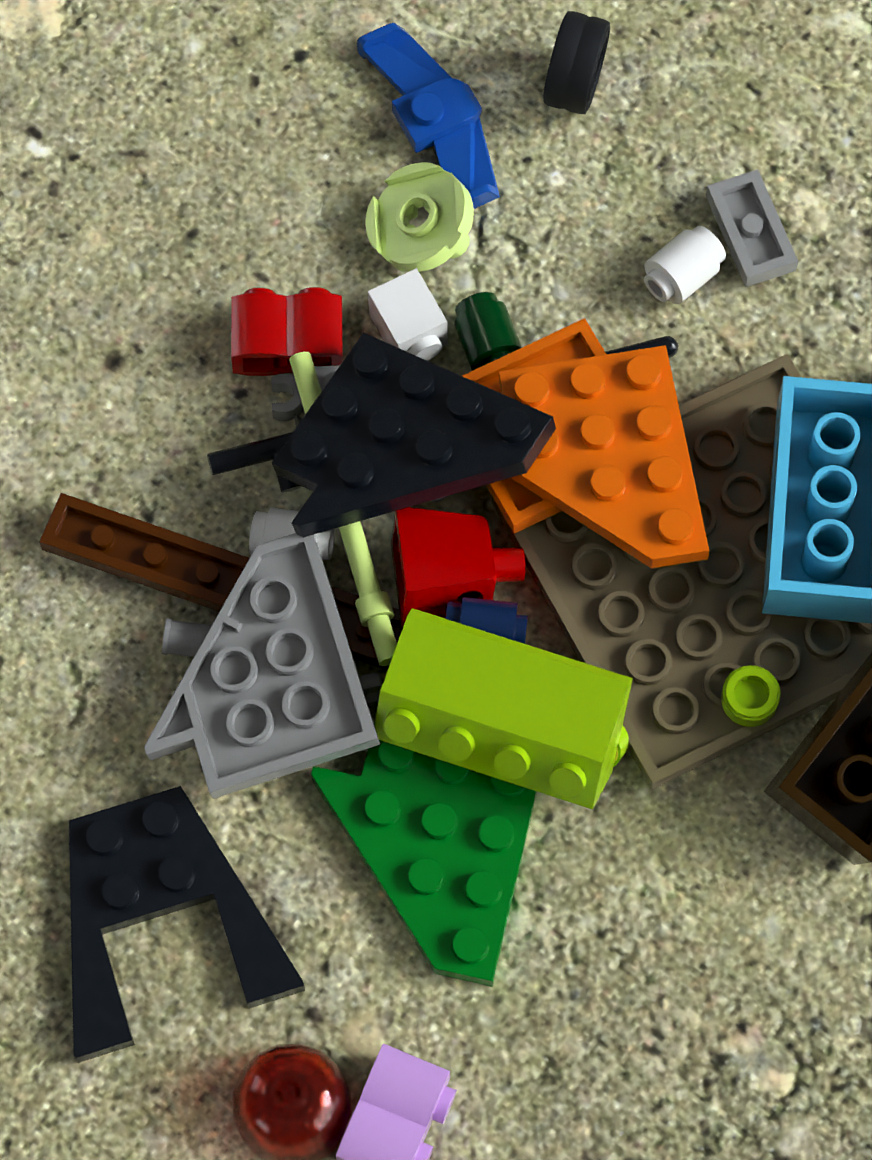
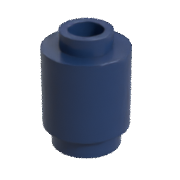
(490, 616)

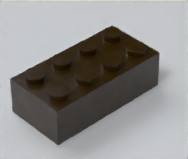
(831, 773)

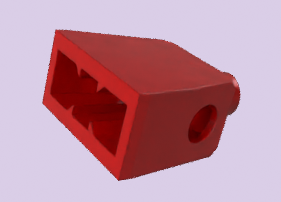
(447, 558)

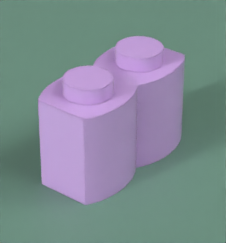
(397, 1109)

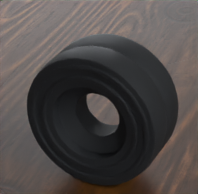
(576, 62)

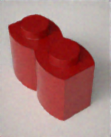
(275, 326)

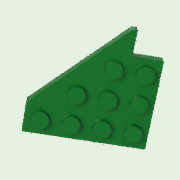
(439, 848)

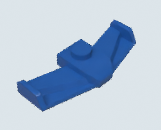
(433, 109)

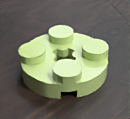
(439, 237)

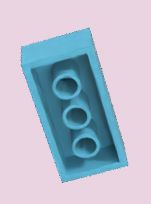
(821, 502)

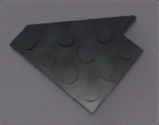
(402, 435)

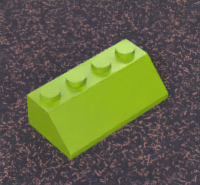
(503, 708)

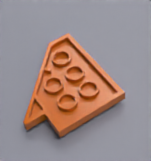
(616, 452)

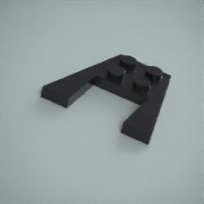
(141, 866)

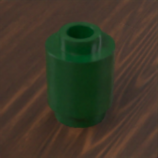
(485, 329)

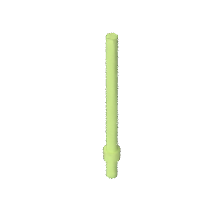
(373, 604)

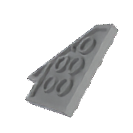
(270, 678)

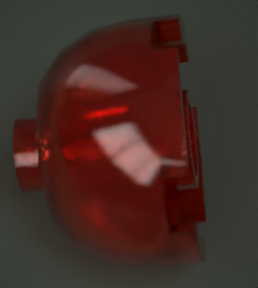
(298, 1126)

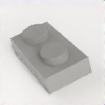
(751, 228)

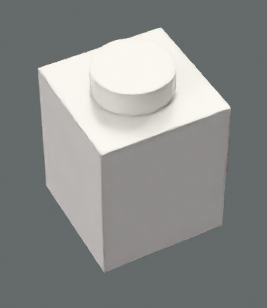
(409, 315)

